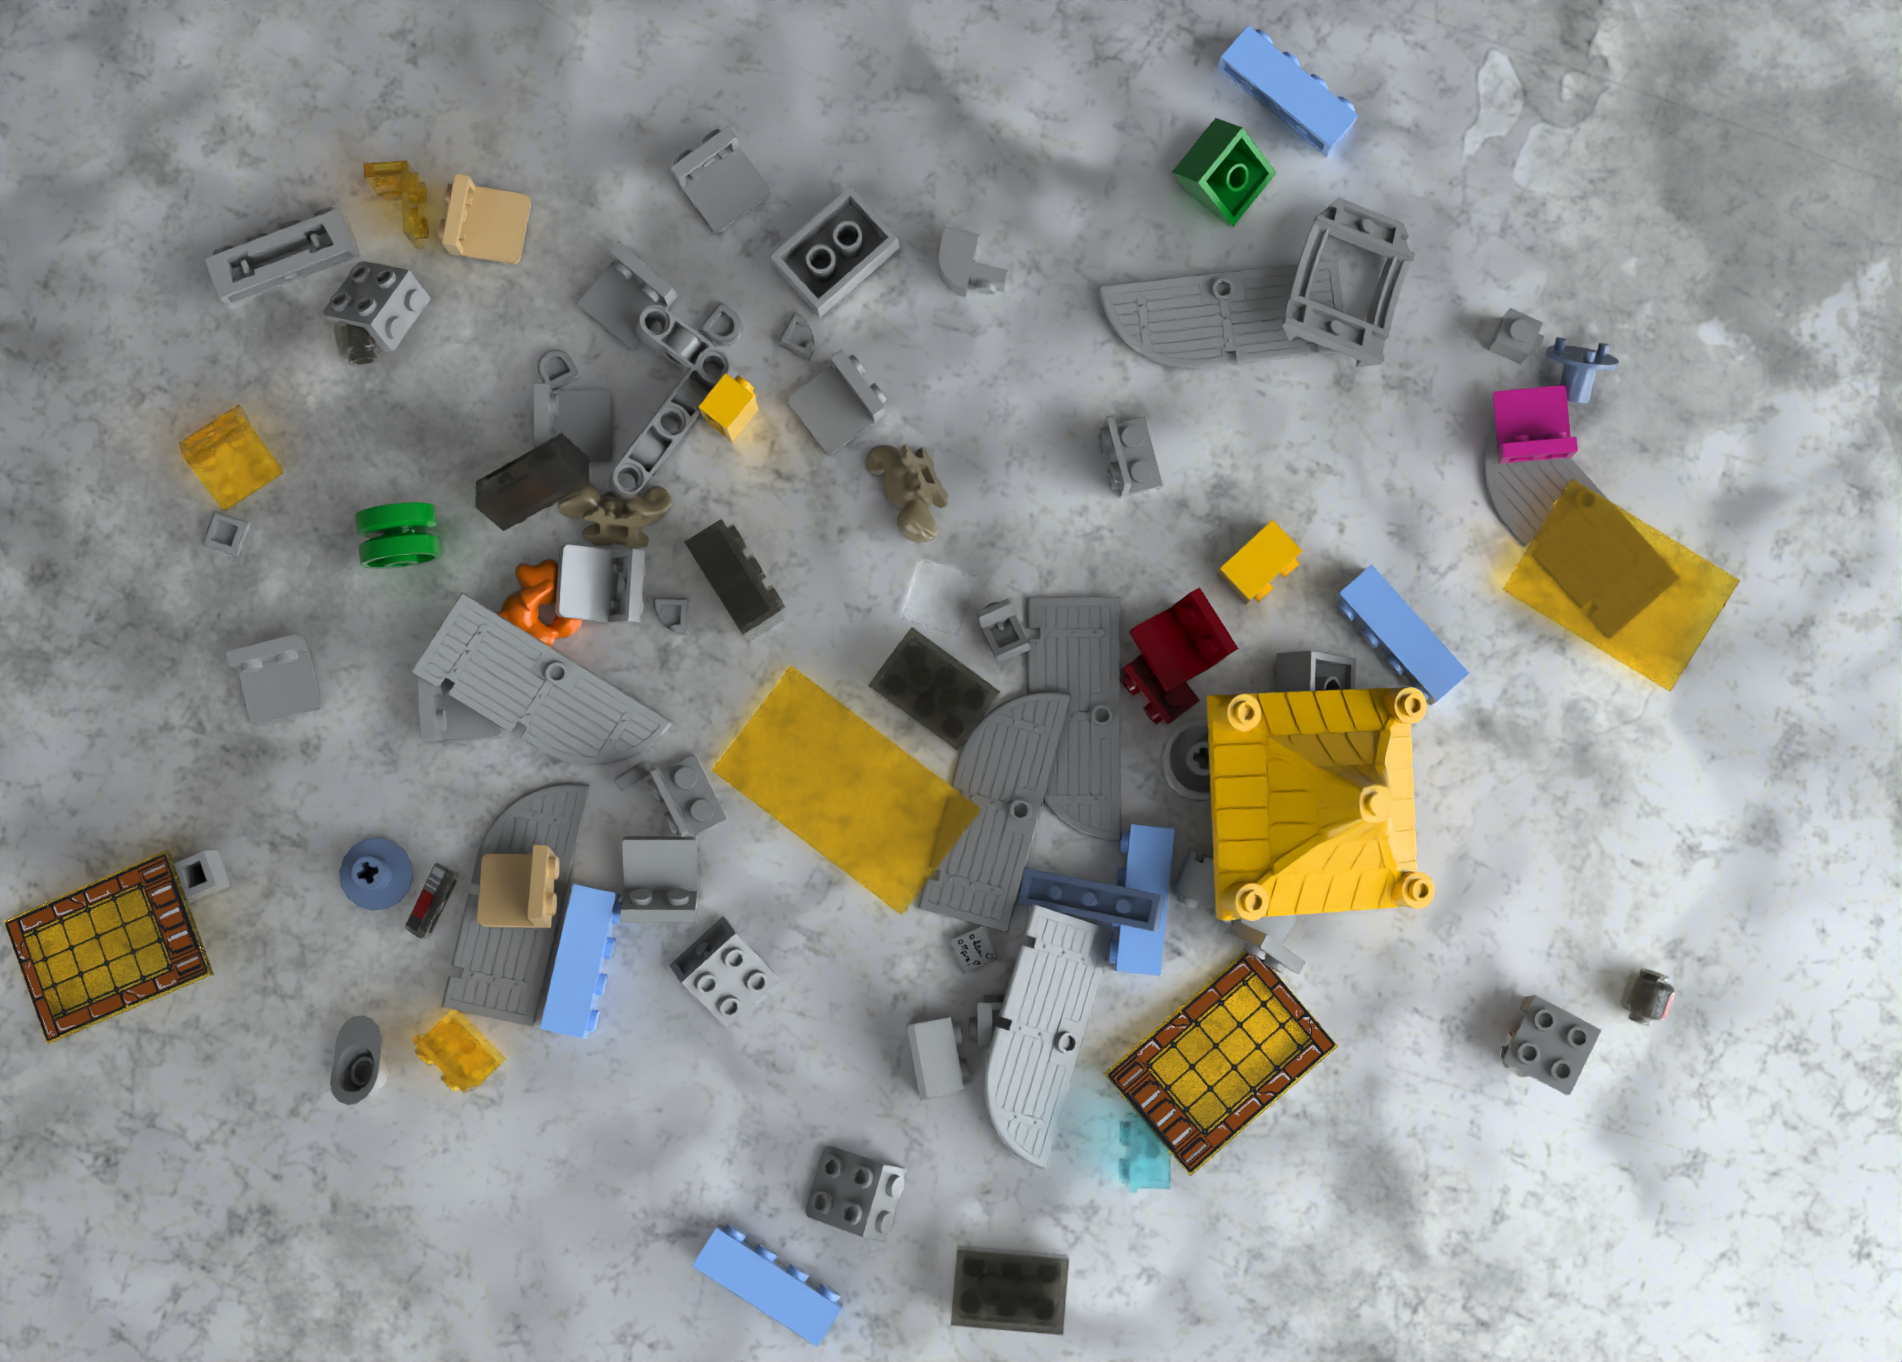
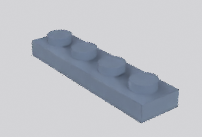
(1092, 899)

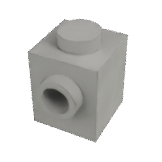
(1517, 336)

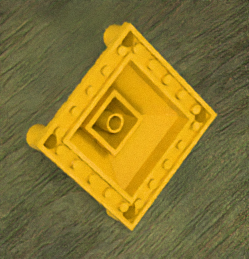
(1314, 802)

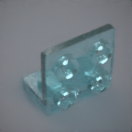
(1146, 1158)

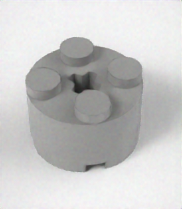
(1197, 883)

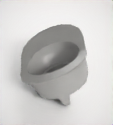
(358, 1062)

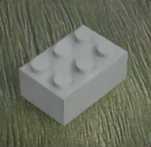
(835, 251)

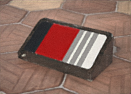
(431, 901)

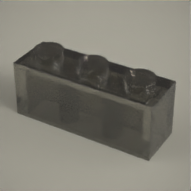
(532, 482)

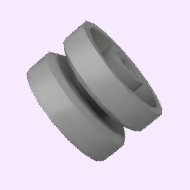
(1178, 764)

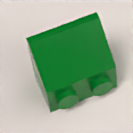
(1224, 171)

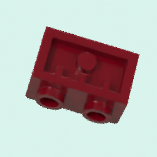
(1161, 705)

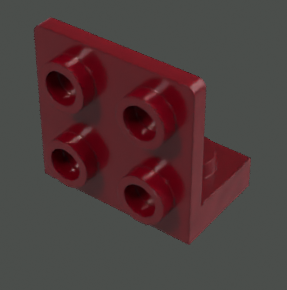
(1183, 640)

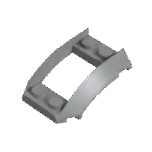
(1331, 327)

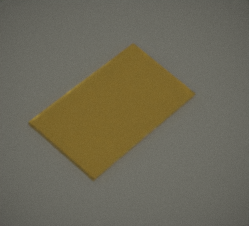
(846, 790)

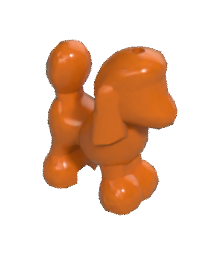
(538, 588)

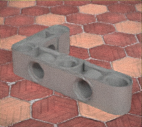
(687, 351)

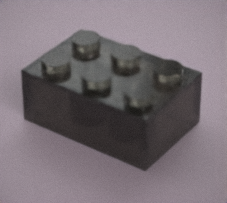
(736, 579)
(934, 690)
(1009, 1290)

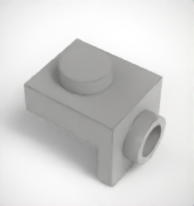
(1002, 630)
(981, 1026)

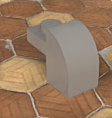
(958, 264)
(202, 874)

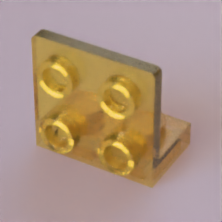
(400, 182)
(230, 458)
(459, 1052)

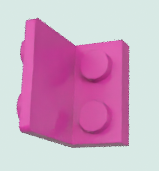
(1533, 424)

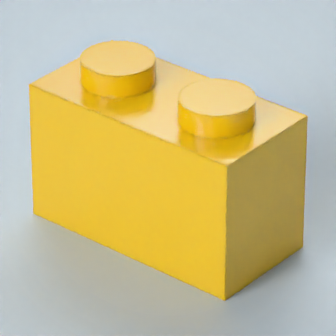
(729, 406)
(1259, 562)

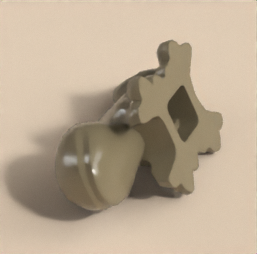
(910, 485)
(616, 518)

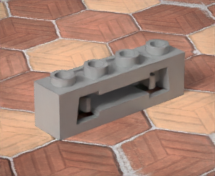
(236, 279)

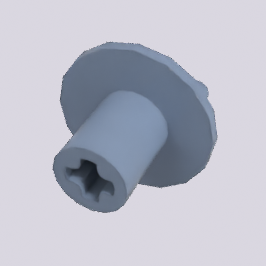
(1580, 367)
(376, 874)

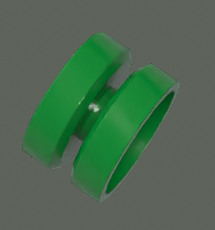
(397, 535)

